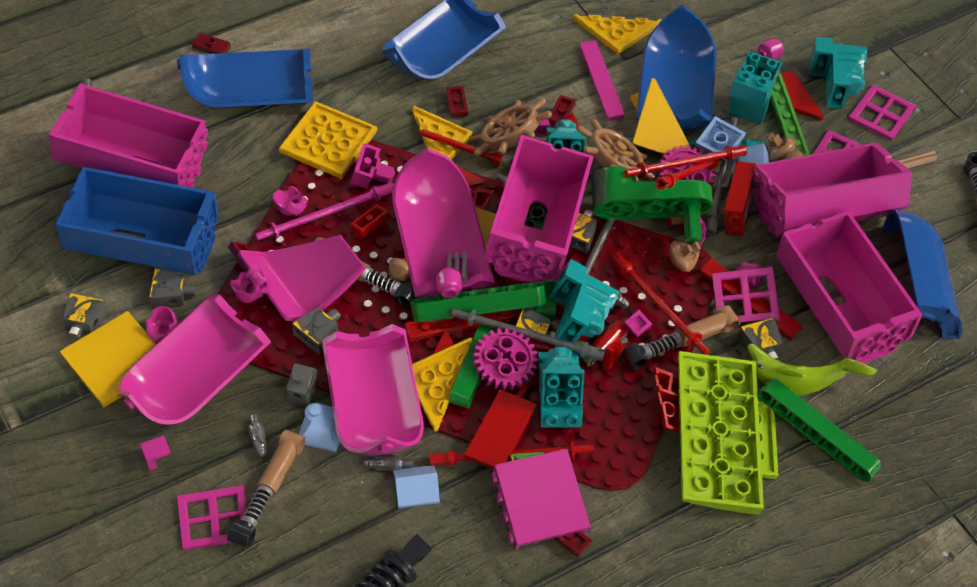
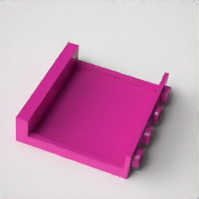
(540, 498)

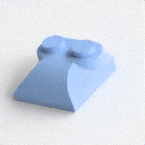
(718, 136)
(320, 427)

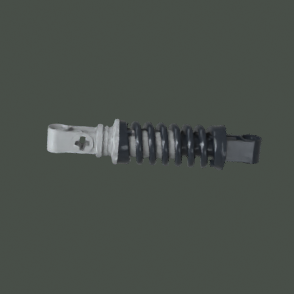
(397, 567)

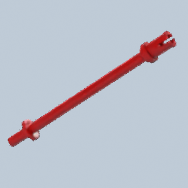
(728, 153)
(668, 179)
(626, 268)
(450, 458)

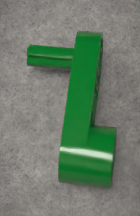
(624, 198)

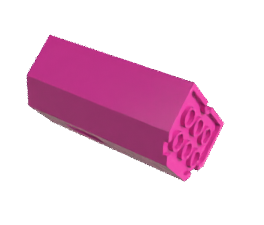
(128, 138)
(543, 177)
(830, 183)
(876, 306)

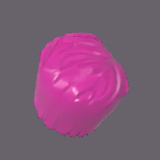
(289, 201)
(244, 289)
(160, 323)

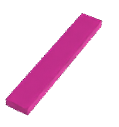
(601, 80)

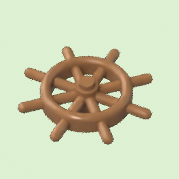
(508, 126)
(612, 148)

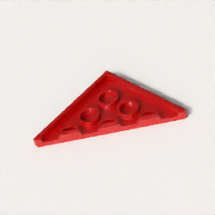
(799, 96)

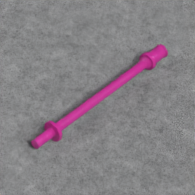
(375, 193)

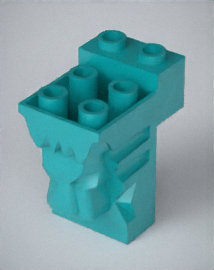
(842, 68)
(754, 87)
(565, 136)
(585, 302)
(560, 388)

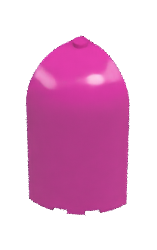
(437, 219)
(191, 363)
(373, 391)

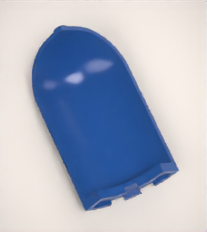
(442, 39)
(683, 63)
(248, 77)
(928, 270)

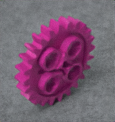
(704, 175)
(505, 359)

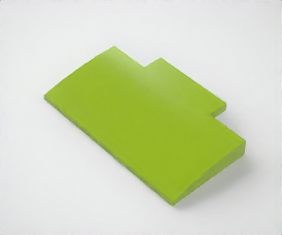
(724, 434)

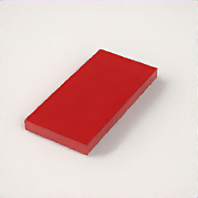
(500, 430)

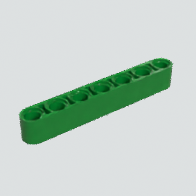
(481, 300)
(819, 430)

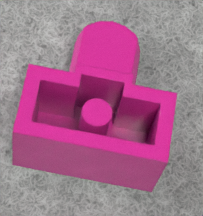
(369, 167)

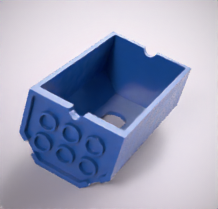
(172, 218)

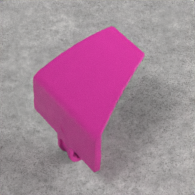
(303, 275)

